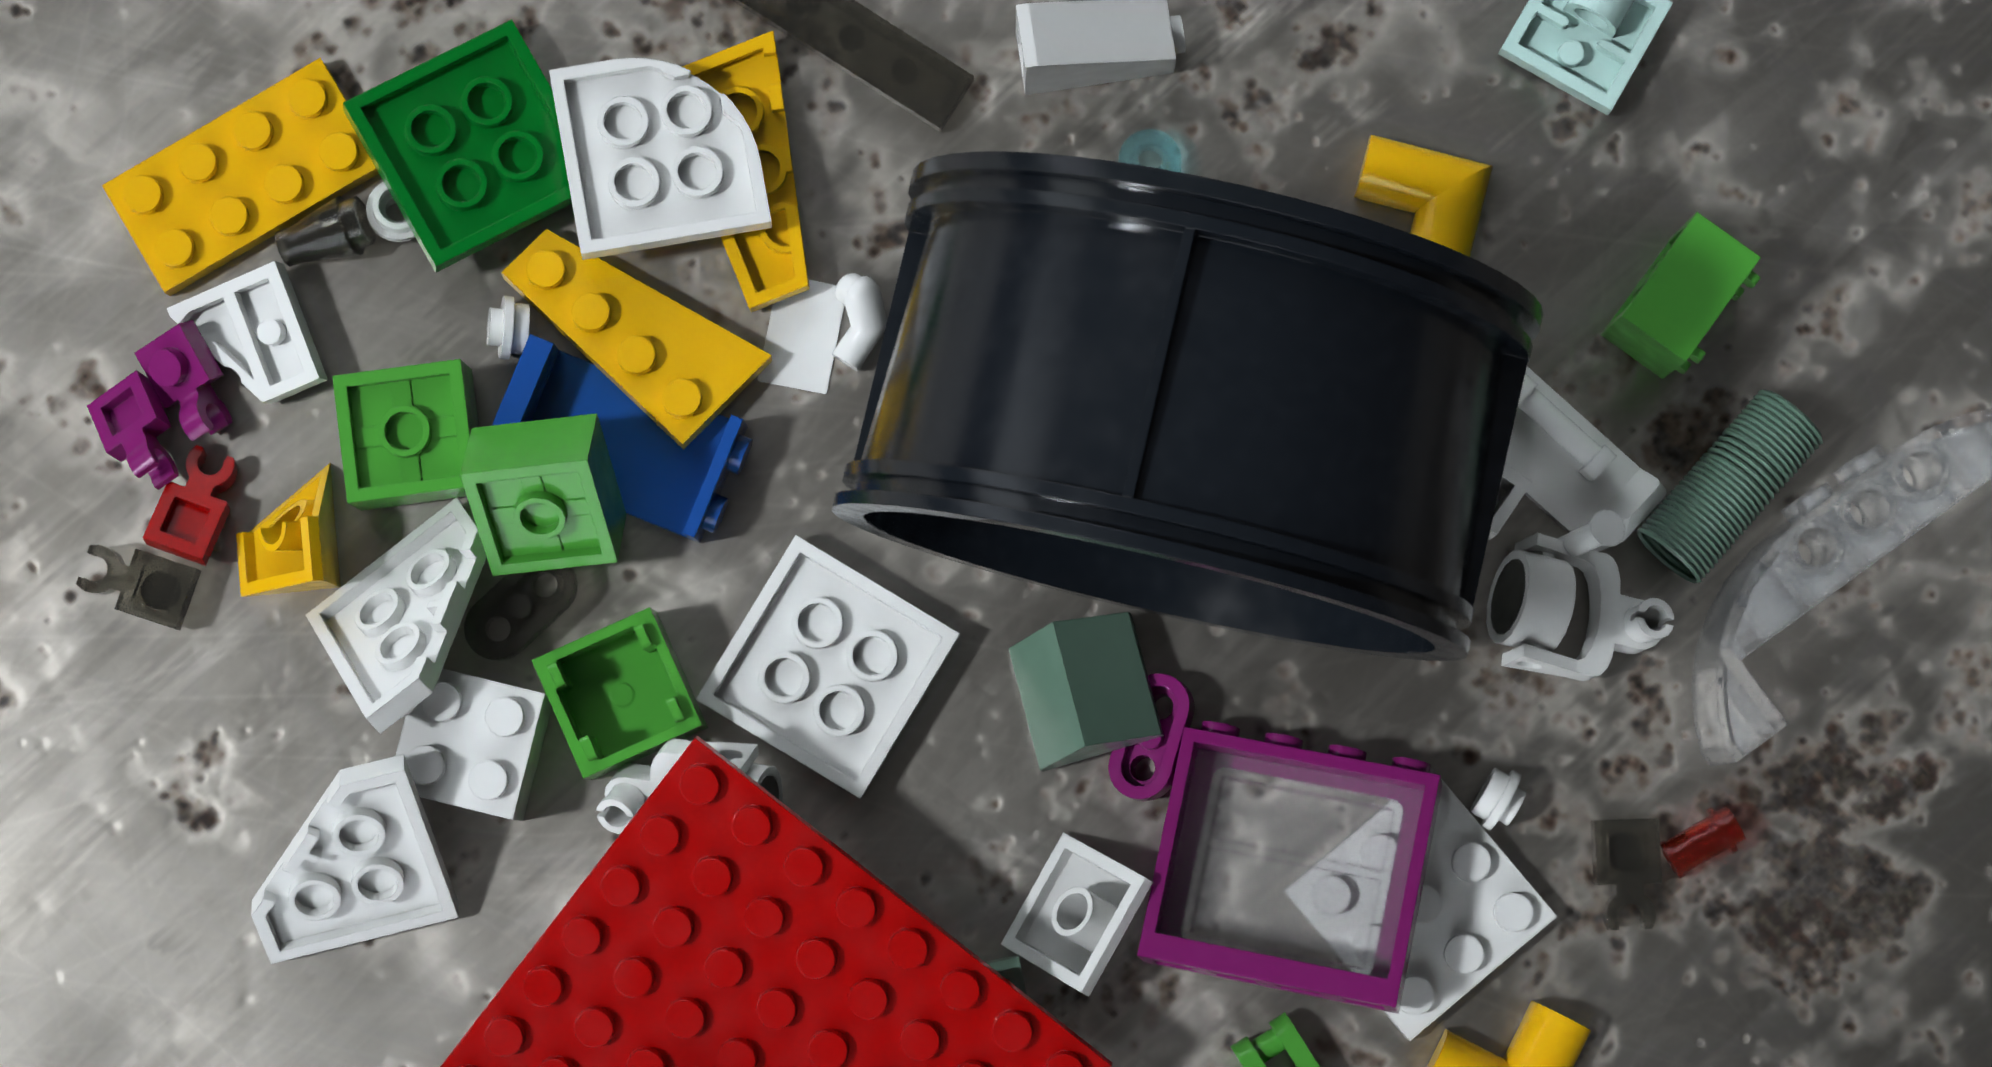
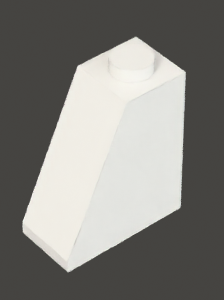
(1095, 42)

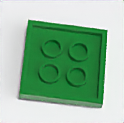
(467, 144)

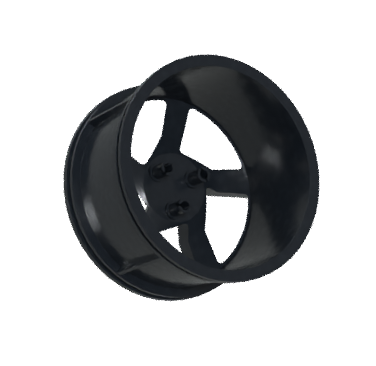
(1193, 401)

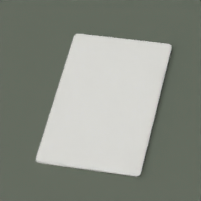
(802, 339)

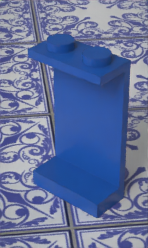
(653, 473)

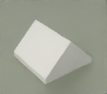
(1076, 914)

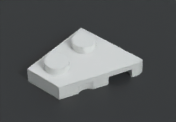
(257, 332)

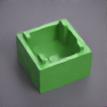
(1682, 297)
(405, 432)
(544, 494)
(619, 693)

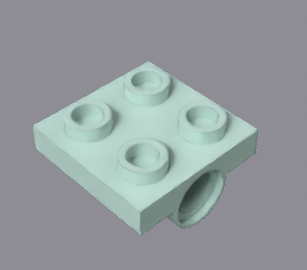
(1585, 44)

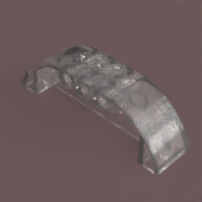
(1778, 587)

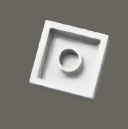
(476, 744)

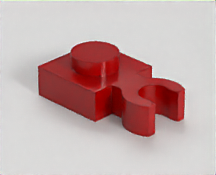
(190, 515)

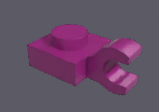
(182, 374)
(128, 424)

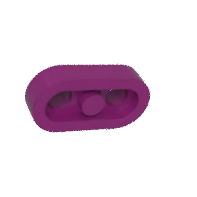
(1161, 750)

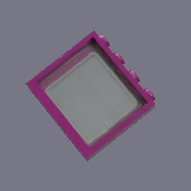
(1291, 866)

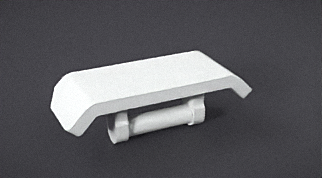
(1574, 464)

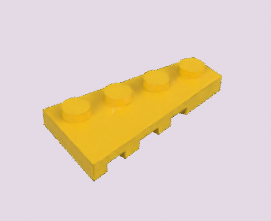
(770, 260)
(647, 344)

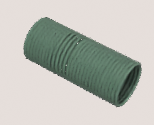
(1723, 494)

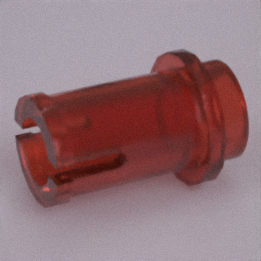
(1703, 841)

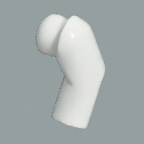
(866, 316)

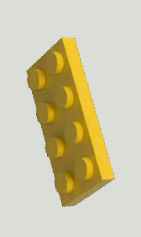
(241, 178)

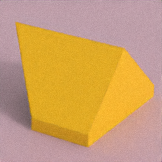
(293, 545)

